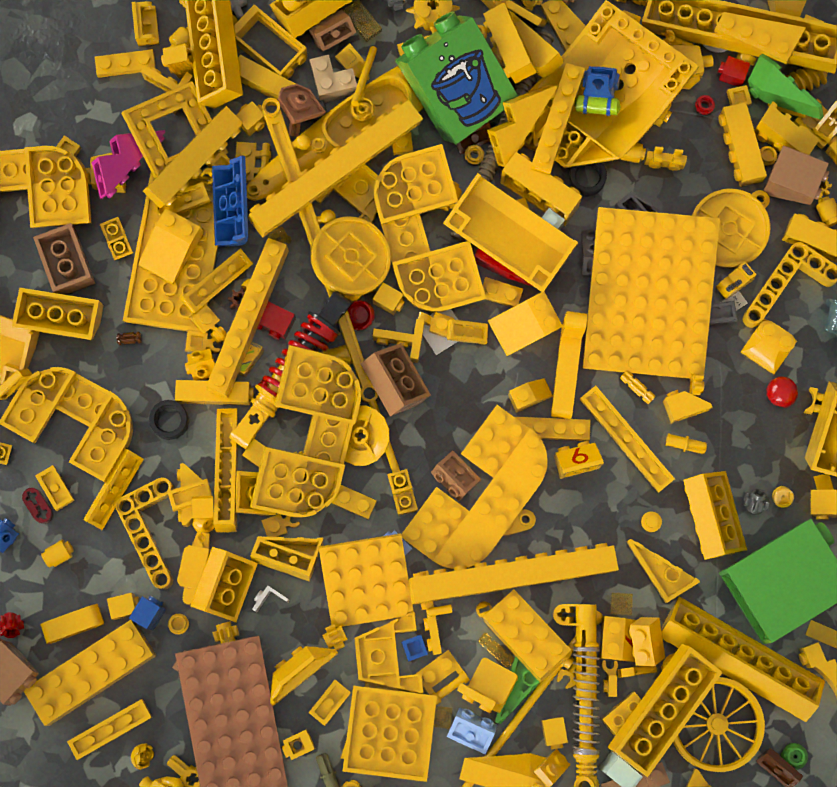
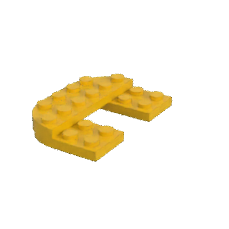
(82, 400)

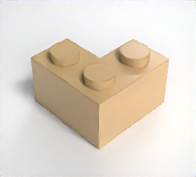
(332, 85)

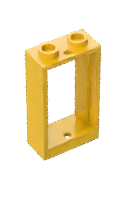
(248, 20)

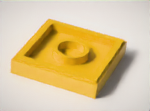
(526, 13)

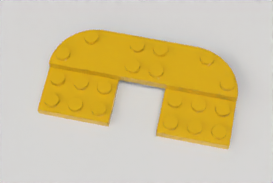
(54, 183)
(426, 278)
(332, 395)
(464, 537)

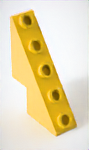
(521, 116)

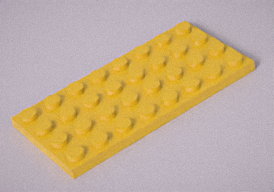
(155, 300)

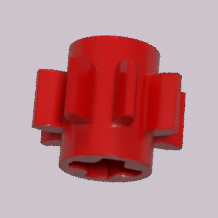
(11, 625)

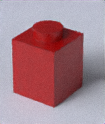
(733, 71)

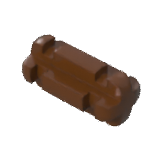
(129, 338)

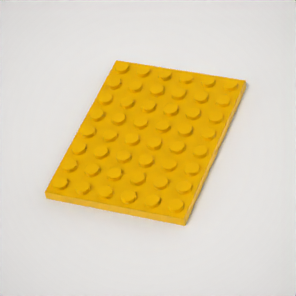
(650, 293)

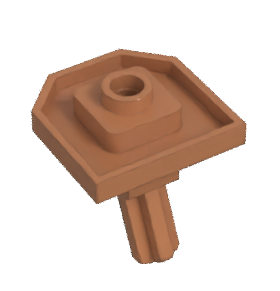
(299, 106)

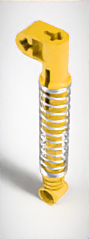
(586, 687)

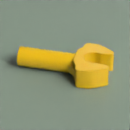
(636, 671)
(569, 672)

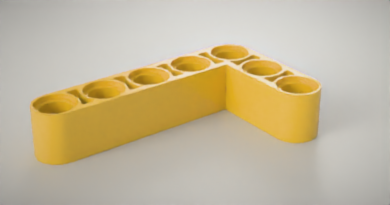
(783, 278)
(567, 364)
(143, 531)

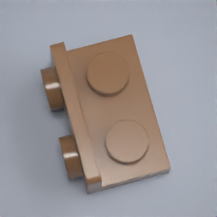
(455, 475)

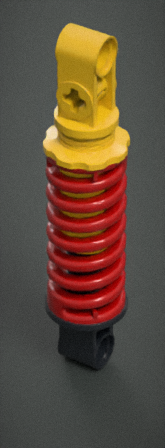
(319, 329)

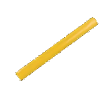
(364, 76)

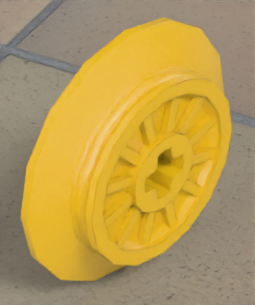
(368, 449)

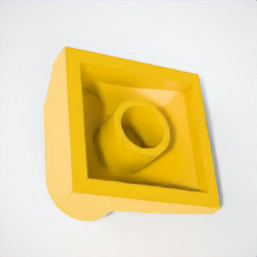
(769, 345)
(244, 491)

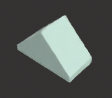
(620, 771)

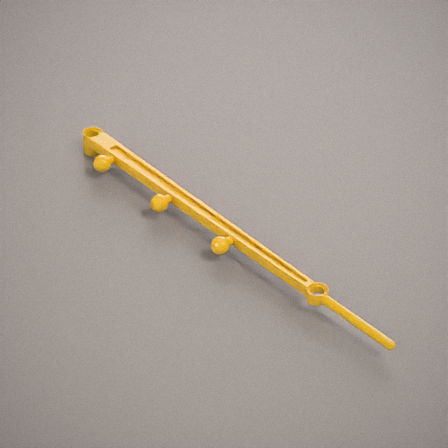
(310, 222)

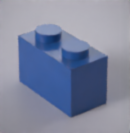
(148, 612)

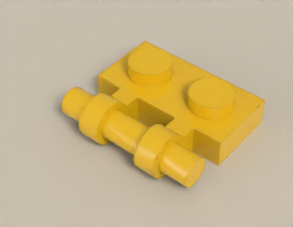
(251, 153)

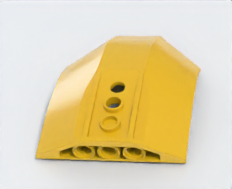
(616, 42)

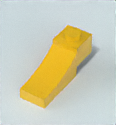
(814, 658)

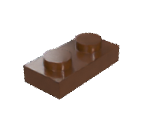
(779, 768)

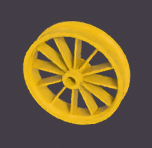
(718, 725)

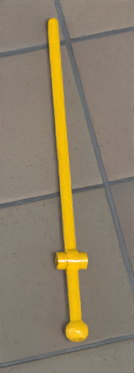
(529, 704)

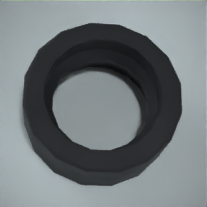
(588, 191)
(160, 407)

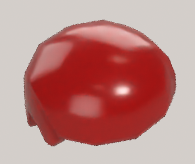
(361, 314)
(782, 392)

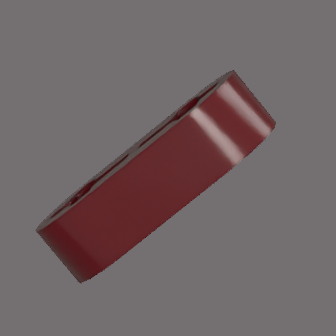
(41, 502)

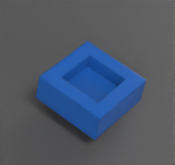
(414, 648)

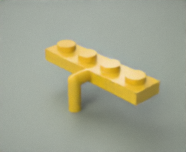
(431, 624)

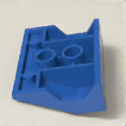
(230, 203)

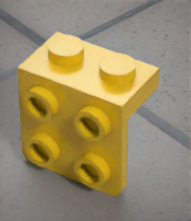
(489, 686)

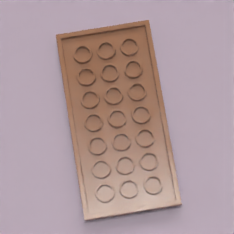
(231, 715)

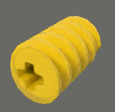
(808, 77)

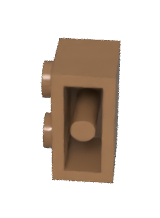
(332, 30)

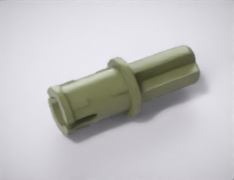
(326, 770)

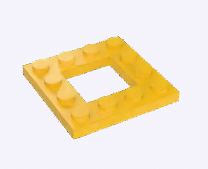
(140, 116)

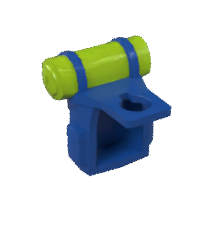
(599, 92)

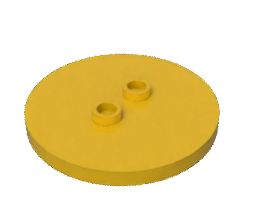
(742, 225)
(350, 256)

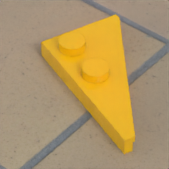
(666, 577)

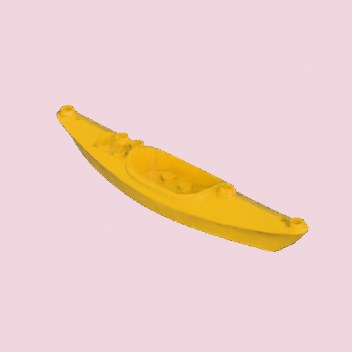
(337, 127)

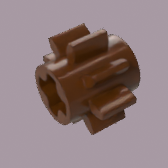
(236, 297)

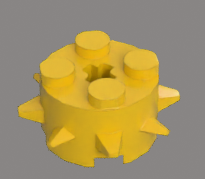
(425, 16)

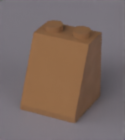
(796, 177)
(15, 673)

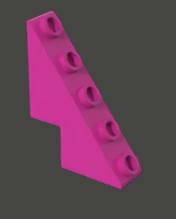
(113, 169)

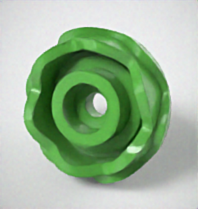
(792, 749)

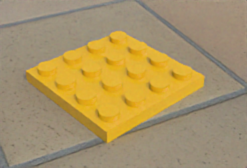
(366, 580)
(389, 733)

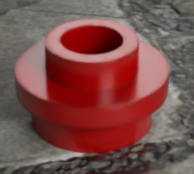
(707, 100)

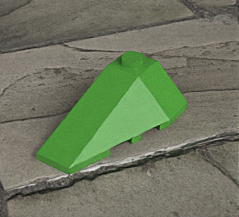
(773, 86)

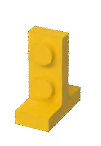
(154, 76)
(384, 337)

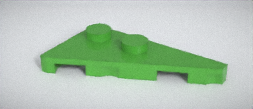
(523, 687)

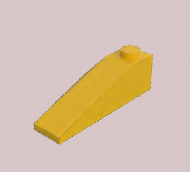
(503, 770)

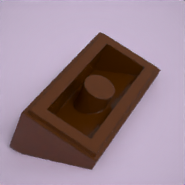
(478, 138)

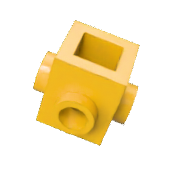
(200, 364)

